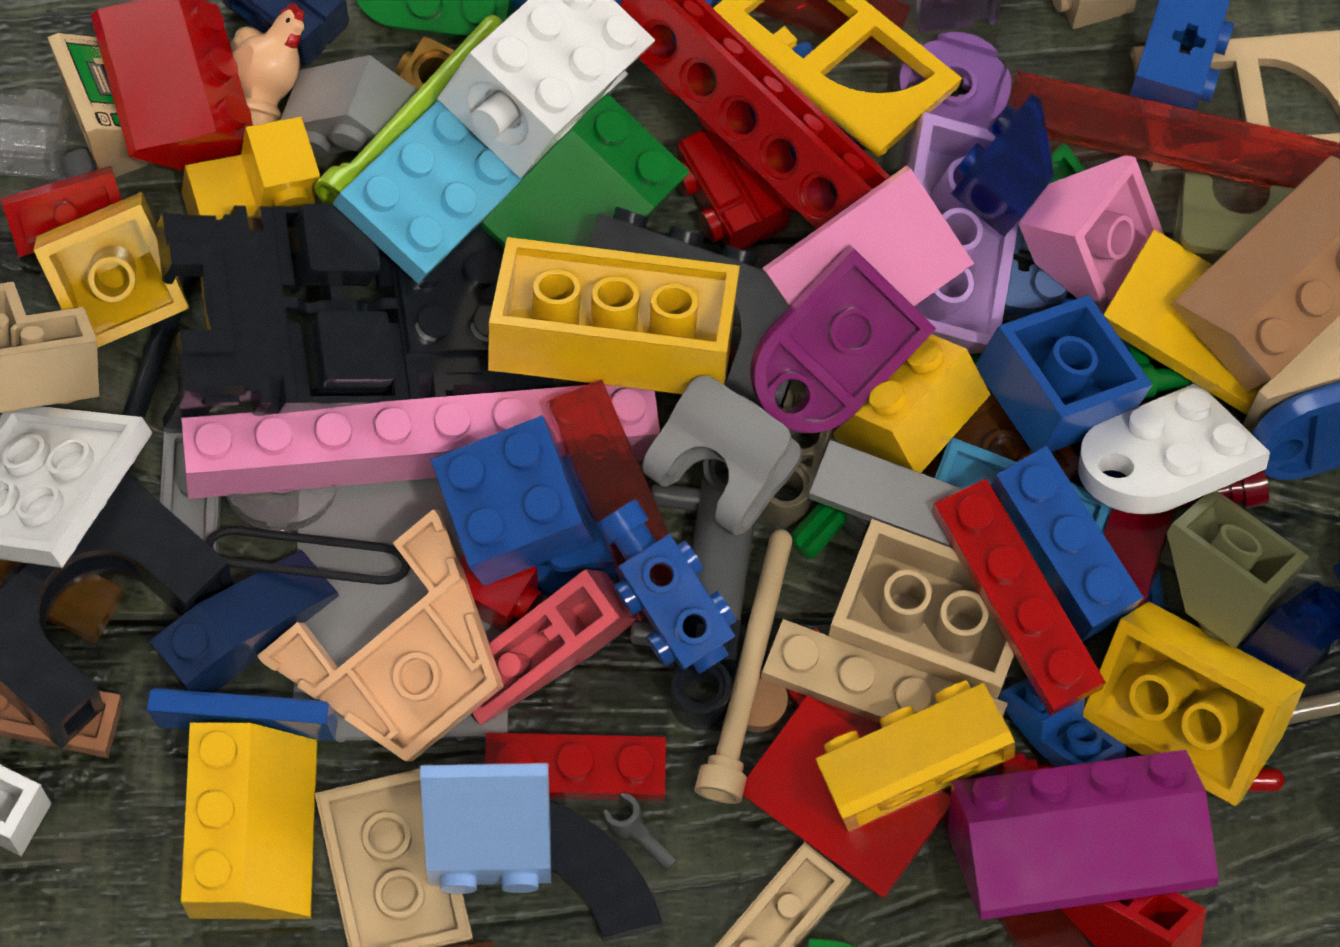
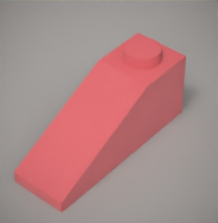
(555, 639)

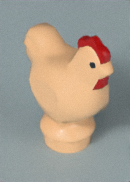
(269, 63)

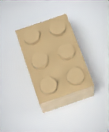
(921, 610)

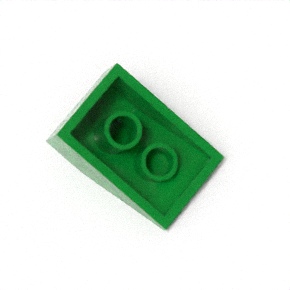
(588, 172)

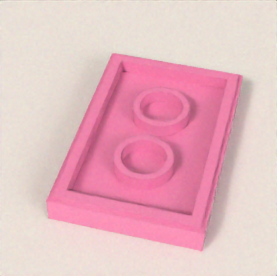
(893, 230)

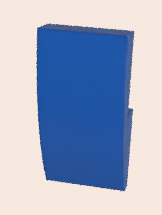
(1062, 737)

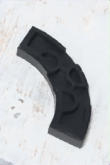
(601, 875)

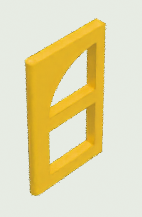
(868, 117)

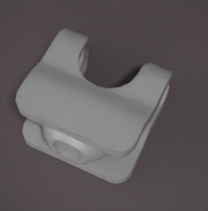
(727, 427)

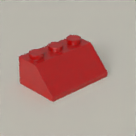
(173, 80)

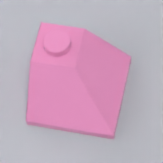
(1091, 228)

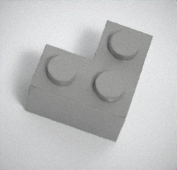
(346, 103)

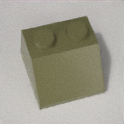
(1230, 567)

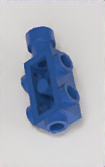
(671, 604)

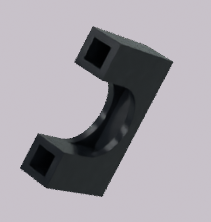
(756, 295)
(127, 538)

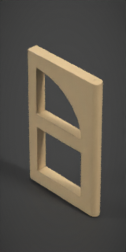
(1308, 55)

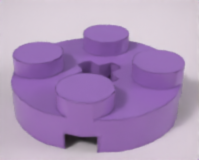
(981, 74)

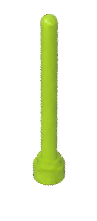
(339, 177)

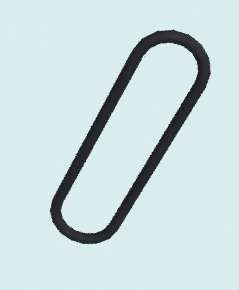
(311, 539)

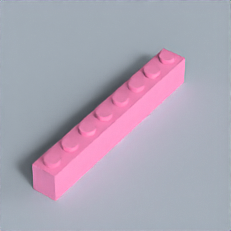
(372, 440)

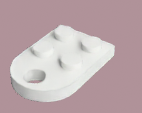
(1168, 452)

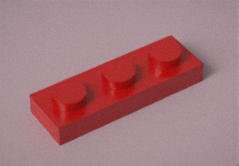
(588, 764)

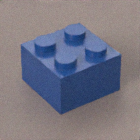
(1061, 373)
(512, 501)

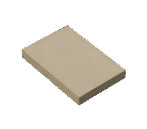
(380, 867)

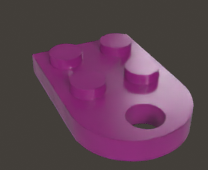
(839, 342)

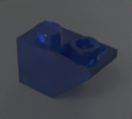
(1012, 171)
(1299, 632)

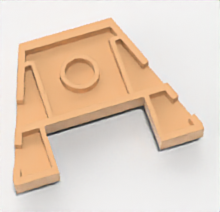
(419, 670)

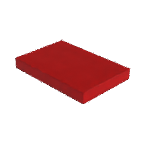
(795, 794)

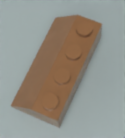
(1273, 284)

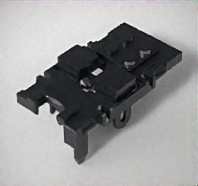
(423, 345)

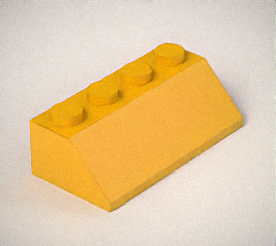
(611, 316)

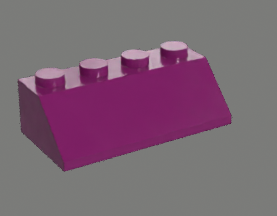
(1082, 834)

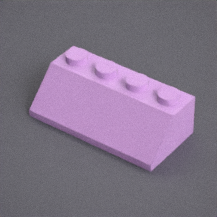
(974, 301)

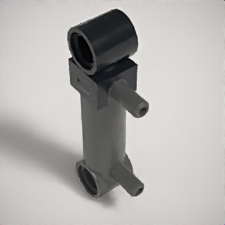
(725, 570)

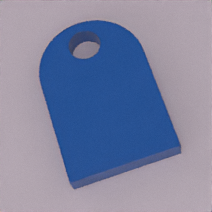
(1301, 431)

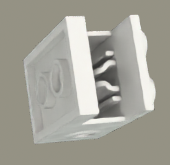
(542, 75)

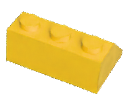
(1197, 694)
(915, 754)
(249, 823)

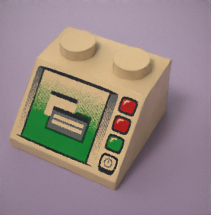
(92, 101)

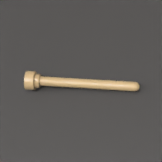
(722, 775)

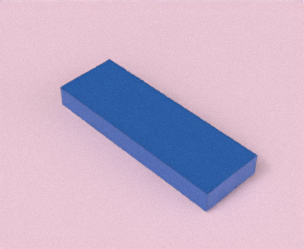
(296, 716)

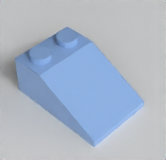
(486, 826)

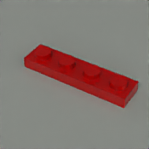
(1018, 596)

